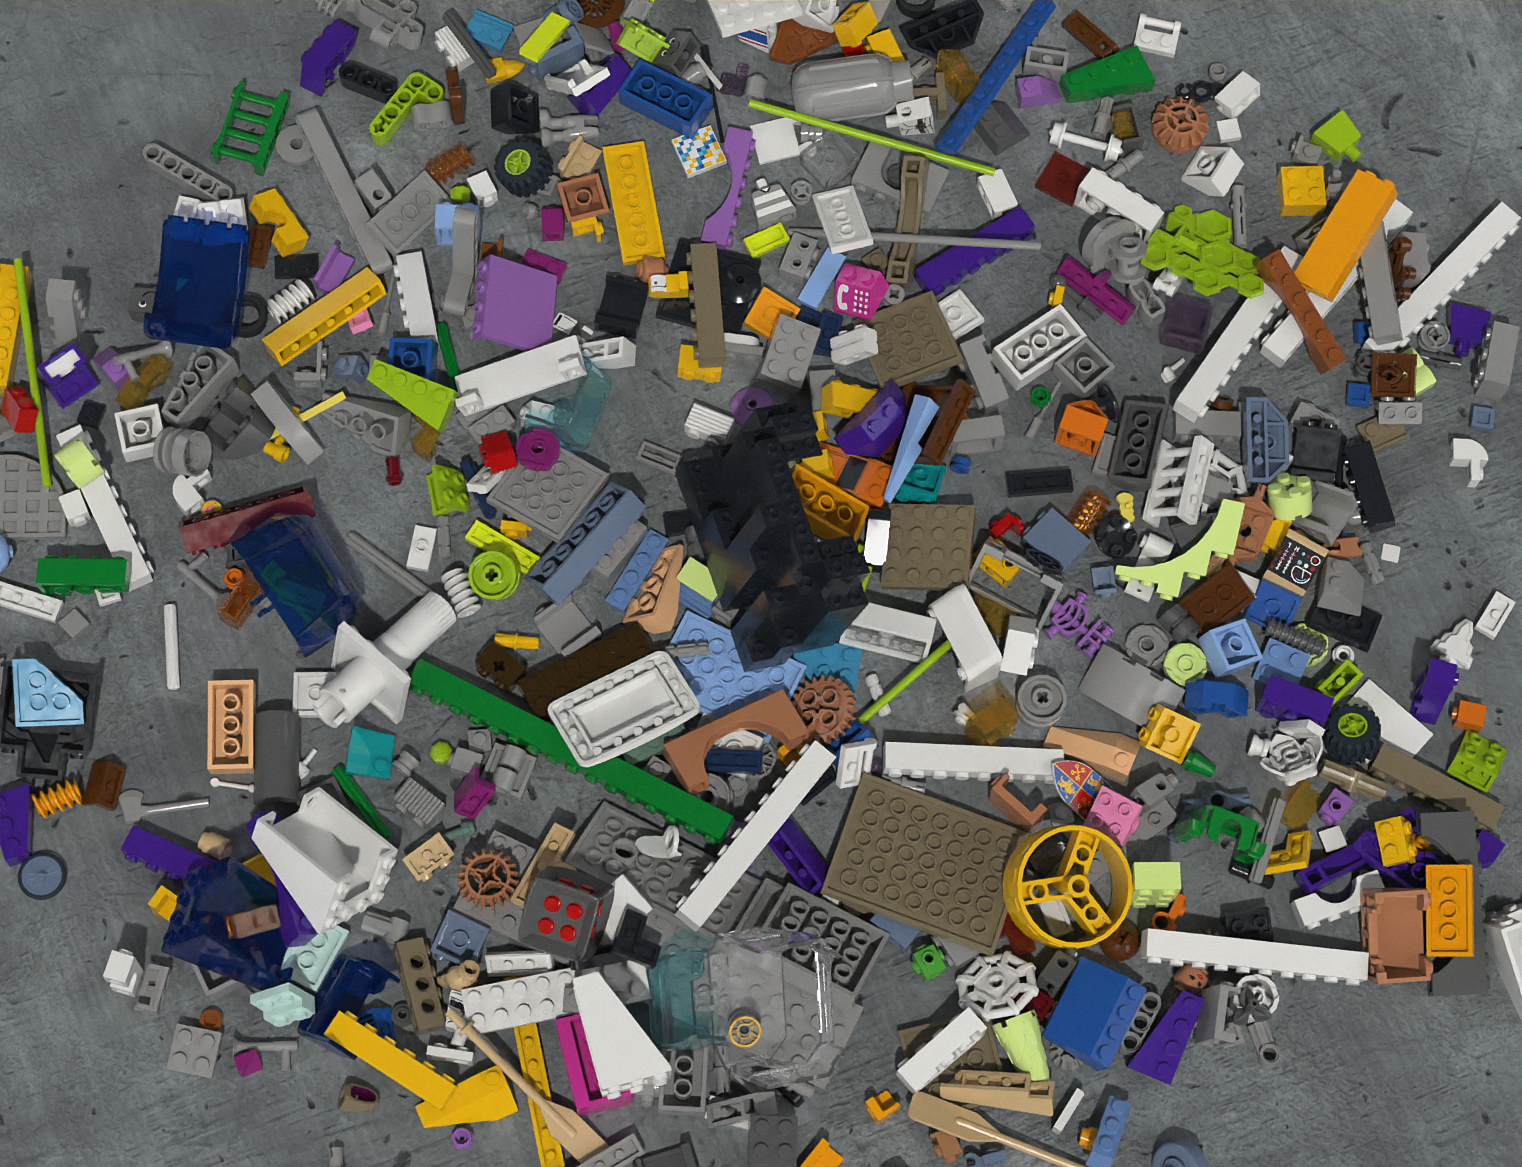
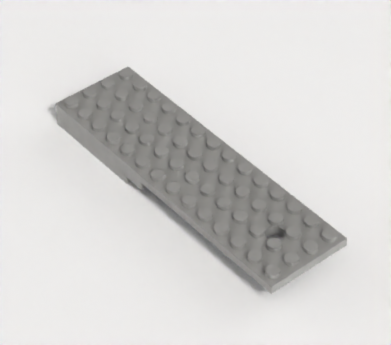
(745, 906)

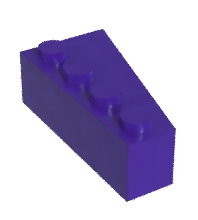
(1167, 1041)

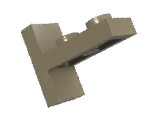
(936, 95)

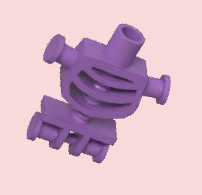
(1060, 610)

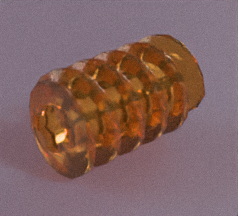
(449, 163)
(1089, 511)

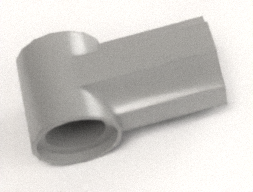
(390, 929)
(1263, 1042)

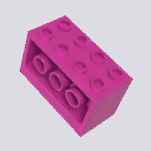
(581, 1070)

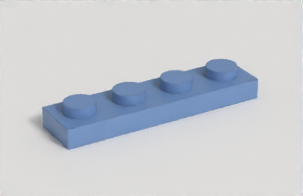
(636, 571)

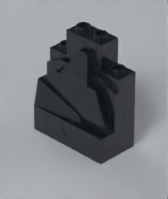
(44, 748)

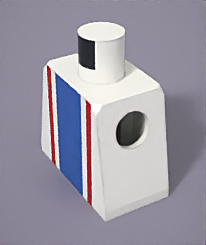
(760, 38)

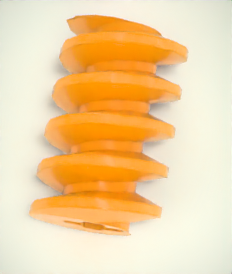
(57, 798)

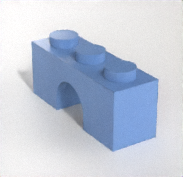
(1109, 1133)

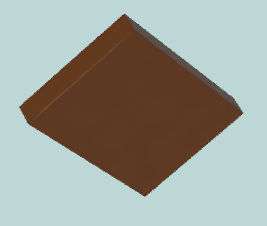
(1218, 599)

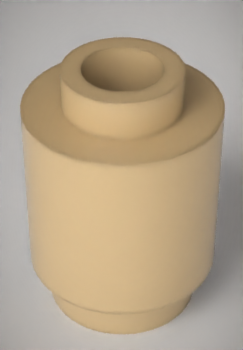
(215, 845)

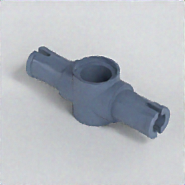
(1227, 800)

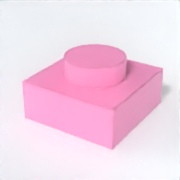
(360, 322)

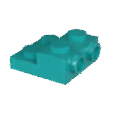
(921, 484)

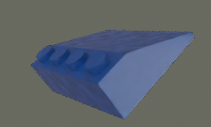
(1094, 1013)

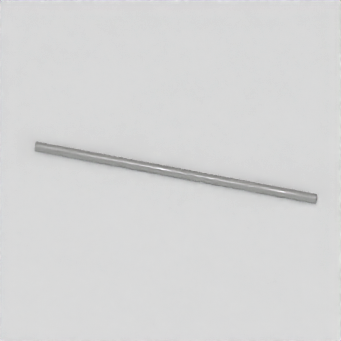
(939, 240)

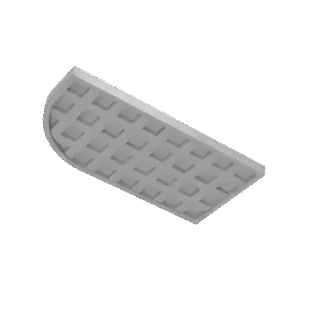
(26, 506)

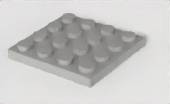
(551, 498)

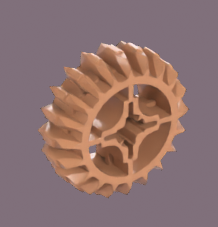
(479, 874)

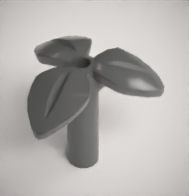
(1252, 1007)

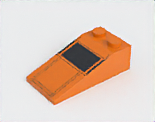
(859, 476)

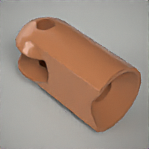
(1344, 548)

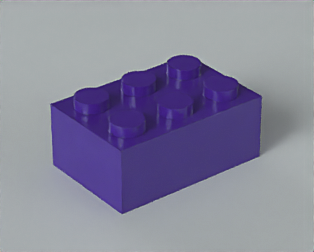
(1293, 702)

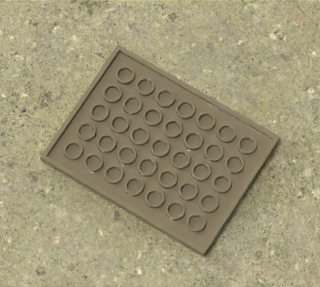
(923, 864)

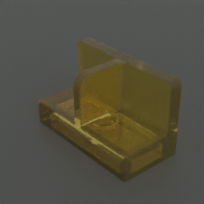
(994, 615)

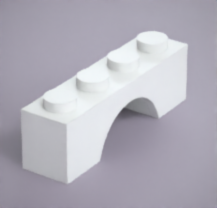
(1312, 909)

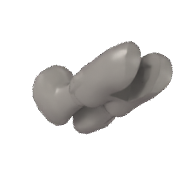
(573, 125)

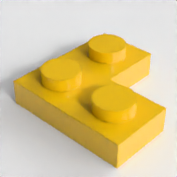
(1294, 856)

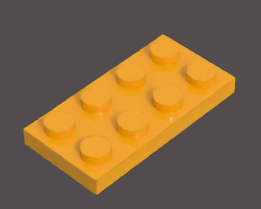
(1451, 911)

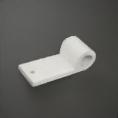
(1154, 552)

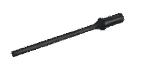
(706, 58)

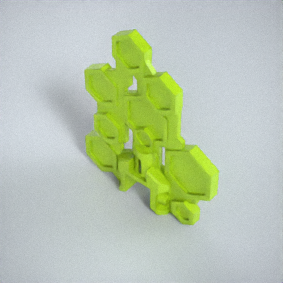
(1214, 257)

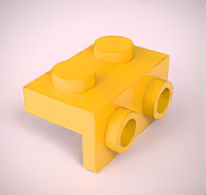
(1395, 841)

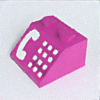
(859, 291)

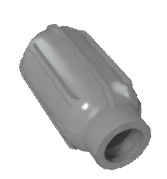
(851, 87)

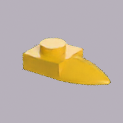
(504, 69)

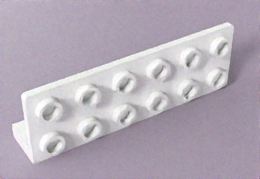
(519, 375)

